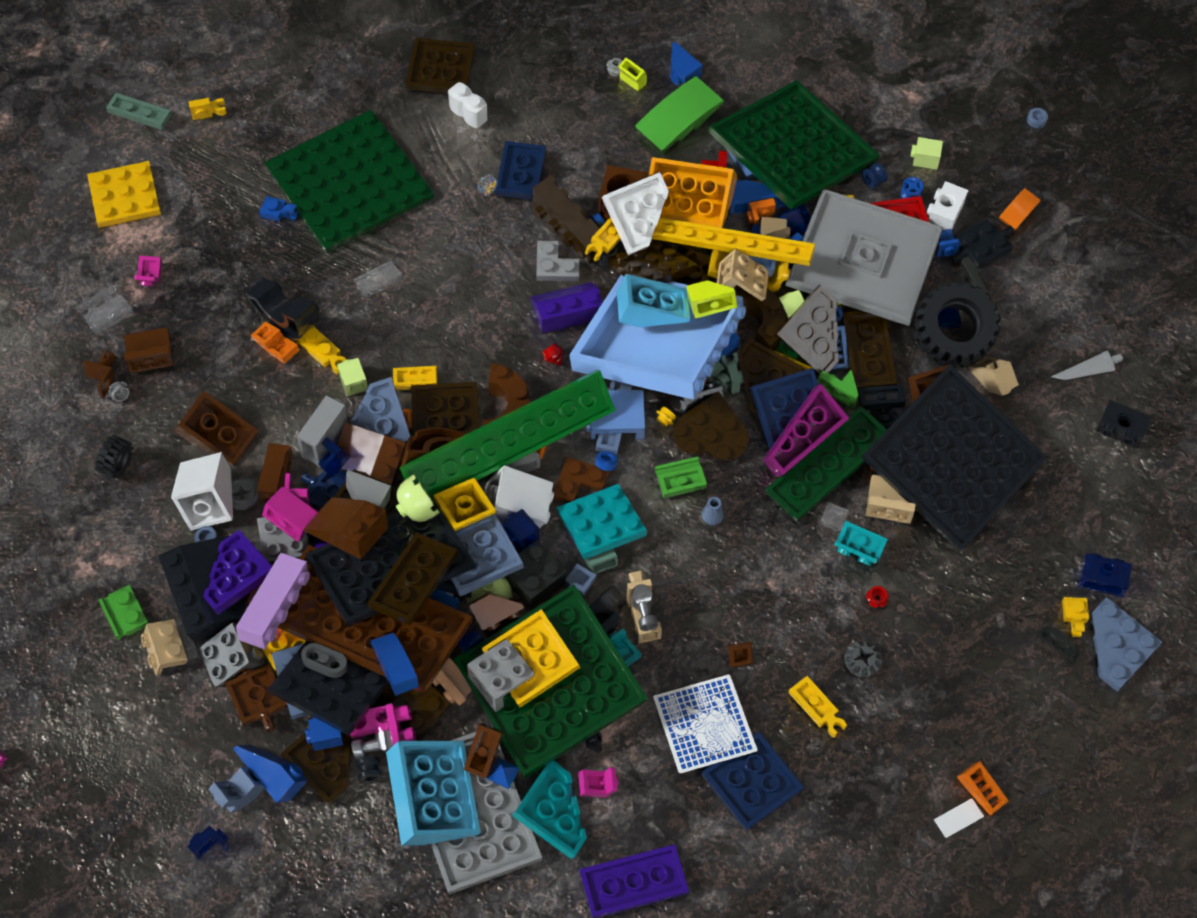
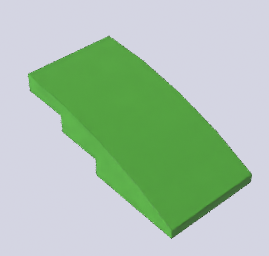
(679, 114)

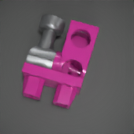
(386, 725)

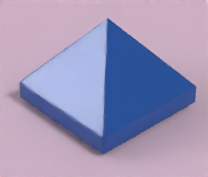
(503, 773)

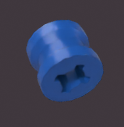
(909, 185)

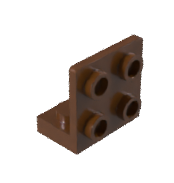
(148, 350)

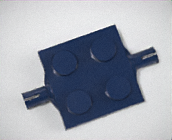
(323, 487)

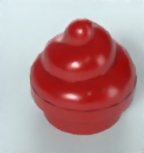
(553, 354)

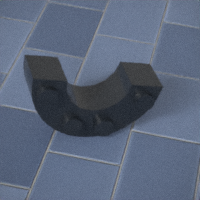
(290, 318)

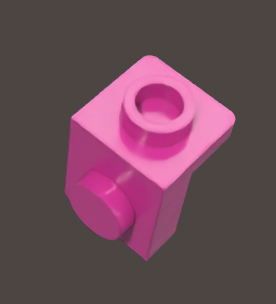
(149, 270)
(598, 783)

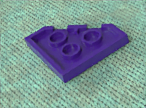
(235, 572)

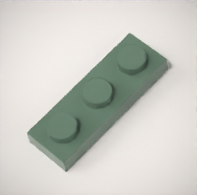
(139, 111)

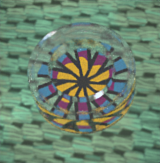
(487, 185)

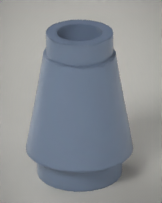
(713, 511)

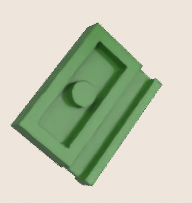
(680, 477)
(123, 612)

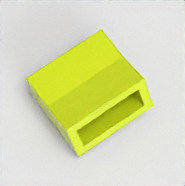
(632, 74)

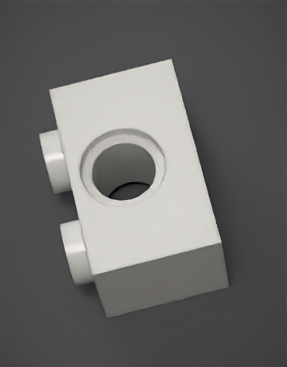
(947, 205)

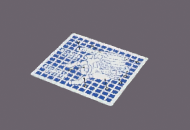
(704, 723)

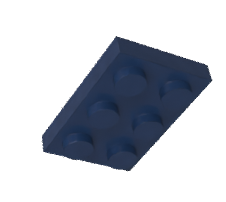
(520, 169)

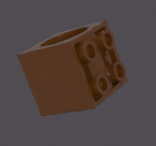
(615, 179)

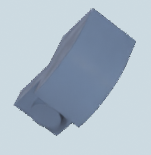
(237, 791)

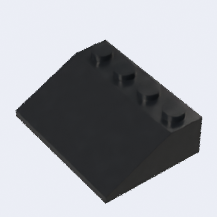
(188, 575)

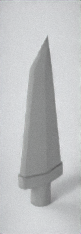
(1096, 365)

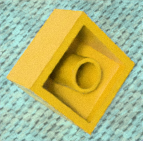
(464, 504)

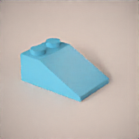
(651, 302)

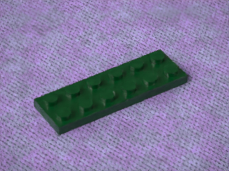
(826, 465)

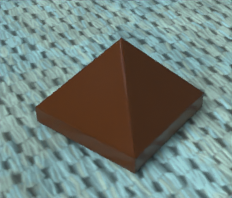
(740, 654)

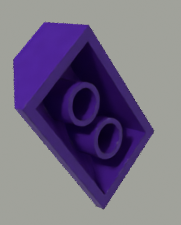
(566, 307)

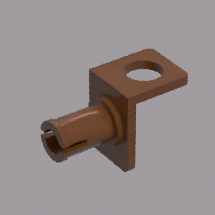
(101, 371)

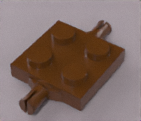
(253, 698)

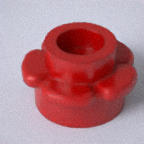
(877, 591)

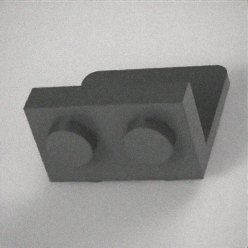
(227, 655)

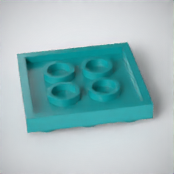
(601, 521)

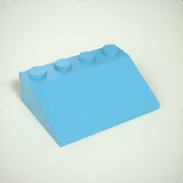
(432, 792)

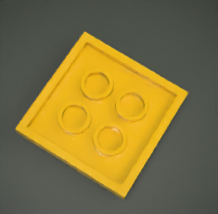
(123, 194)
(542, 651)

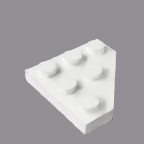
(637, 211)

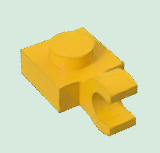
(204, 108)
(1075, 611)

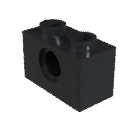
(1117, 414)

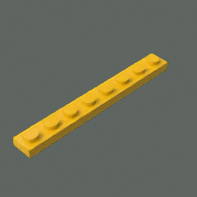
(728, 240)

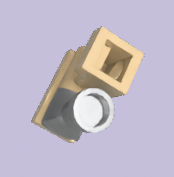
(640, 601)

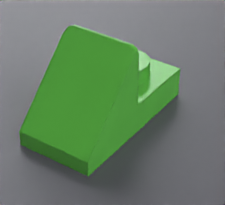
(843, 391)

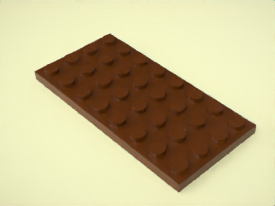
(426, 641)

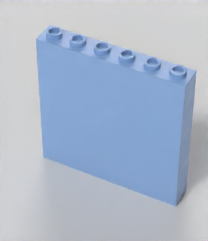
(657, 357)

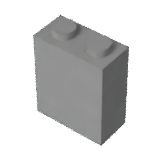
(325, 422)

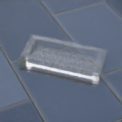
(377, 279)

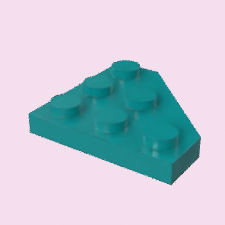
(553, 810)

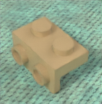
(163, 645)

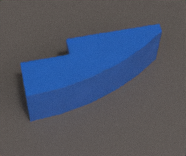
(395, 663)

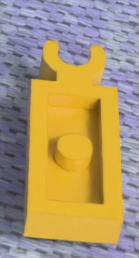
(603, 239)
(321, 349)
(817, 705)

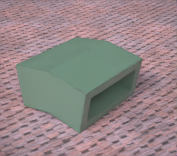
(602, 561)

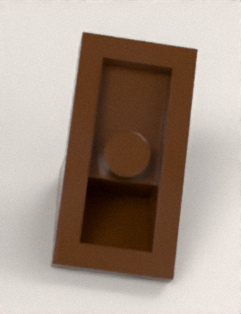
(483, 750)

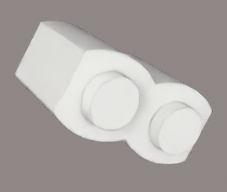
(467, 105)

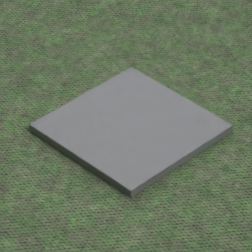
(867, 256)

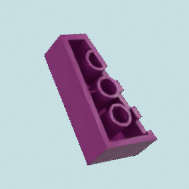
(807, 429)

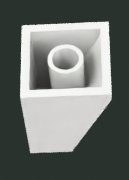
(516, 490)
(204, 491)

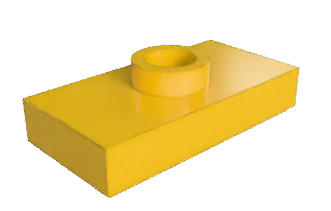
(408, 376)

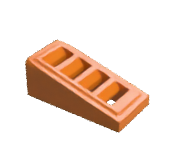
(971, 786)

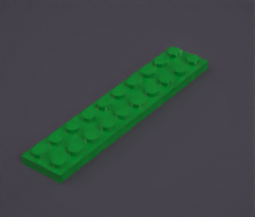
(513, 435)

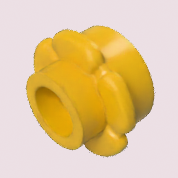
(665, 416)

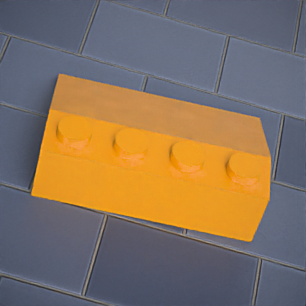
(696, 191)

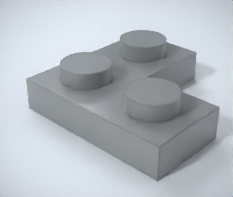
(553, 268)

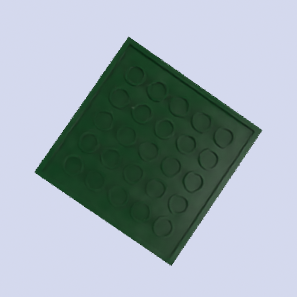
(794, 144)
(349, 180)
(576, 705)

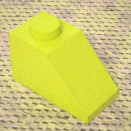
(710, 298)

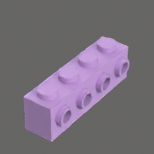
(272, 601)

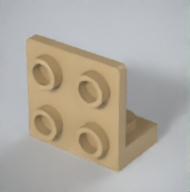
(744, 272)
(887, 503)

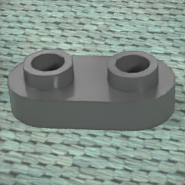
(326, 660)

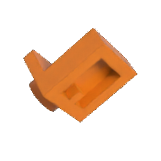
(760, 209)

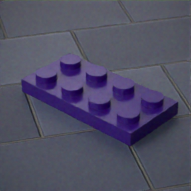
(633, 881)

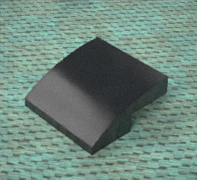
(883, 402)

